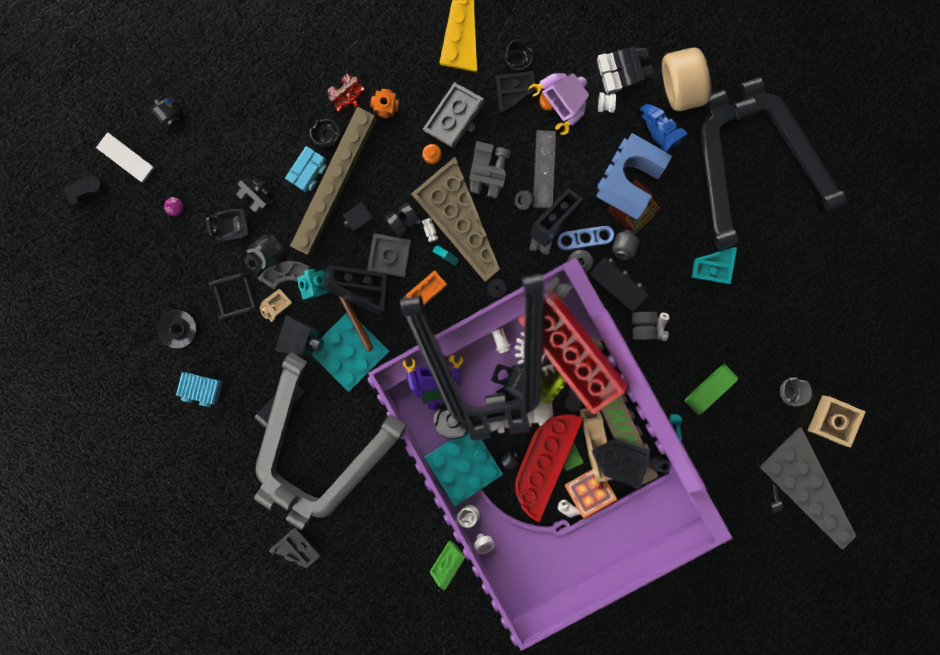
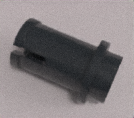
(659, 464)

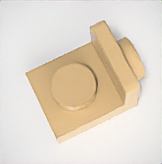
(274, 305)

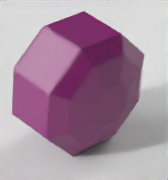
(174, 206)

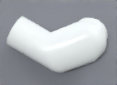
(661, 322)
(568, 509)

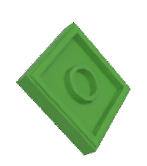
(447, 564)

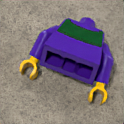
(423, 384)

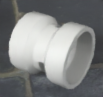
(468, 519)

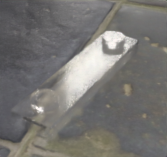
(544, 168)

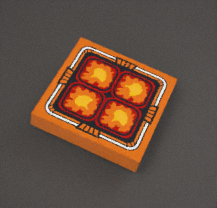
(590, 495)

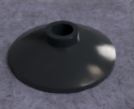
(167, 329)

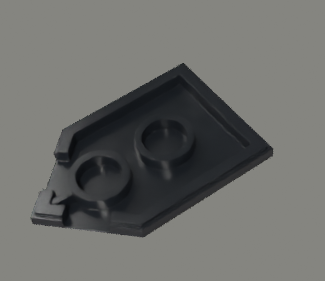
(622, 462)

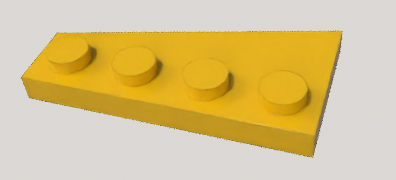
(460, 40)

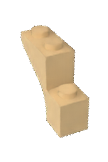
(595, 437)

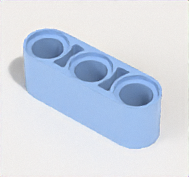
(593, 233)

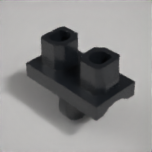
(257, 191)

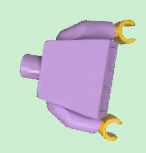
(566, 95)

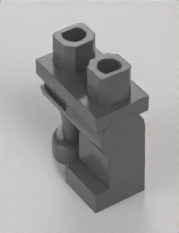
(486, 175)

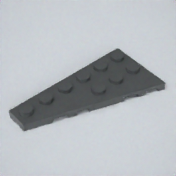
(802, 479)

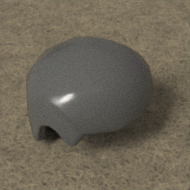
(795, 392)

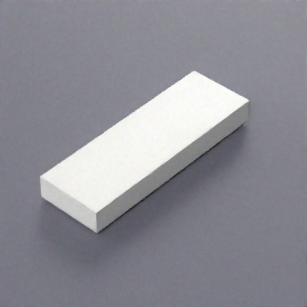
(125, 157)

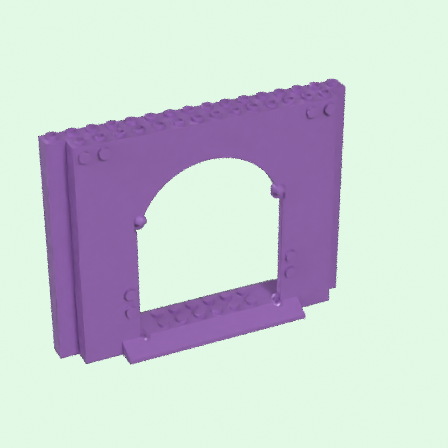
(547, 573)

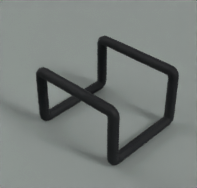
(224, 316)

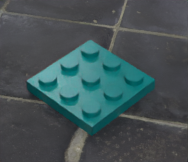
(346, 355)
(462, 467)

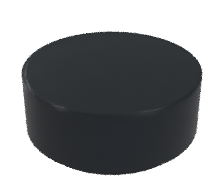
(524, 200)

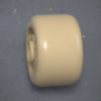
(686, 79)

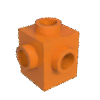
(387, 110)

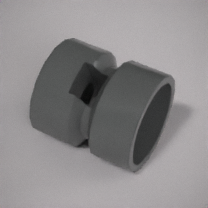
(644, 325)

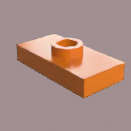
(428, 287)

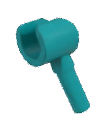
(675, 419)

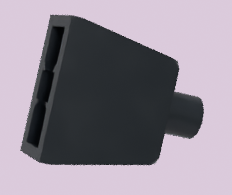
(298, 338)

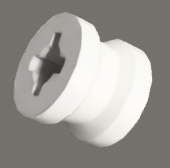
(607, 102)

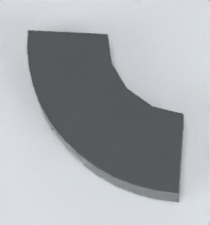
(283, 272)

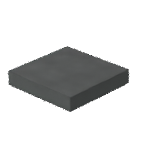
(389, 255)

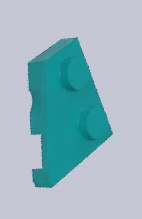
(715, 267)

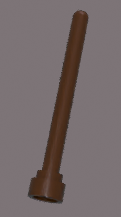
(357, 324)

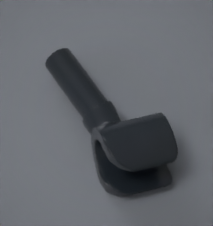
(777, 505)

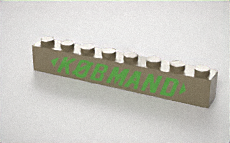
(333, 181)
(621, 424)

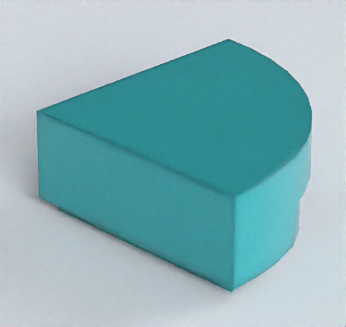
(445, 255)

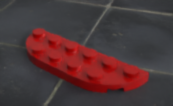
(544, 462)

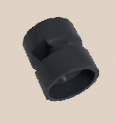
(399, 226)

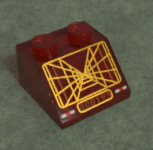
(631, 223)

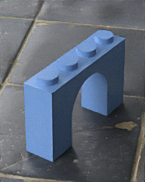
(617, 189)

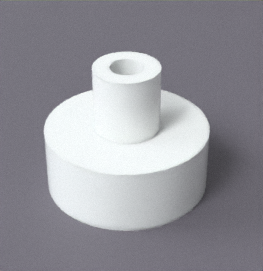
(483, 544)

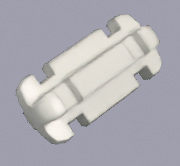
(430, 230)

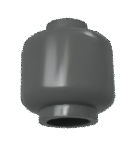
(625, 245)
(587, 259)

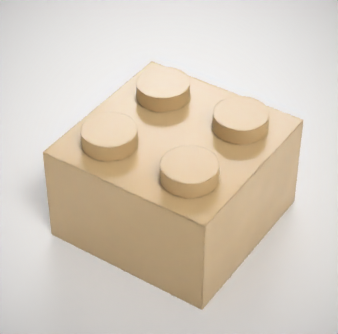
(836, 421)

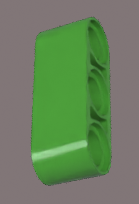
(711, 389)

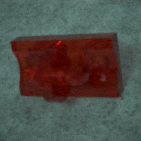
(347, 93)

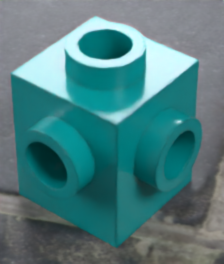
(311, 284)

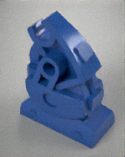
(661, 128)

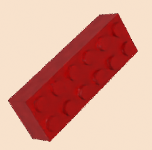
(578, 357)

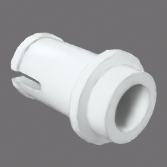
(501, 341)

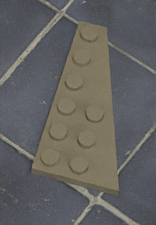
(452, 209)

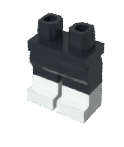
(624, 69)

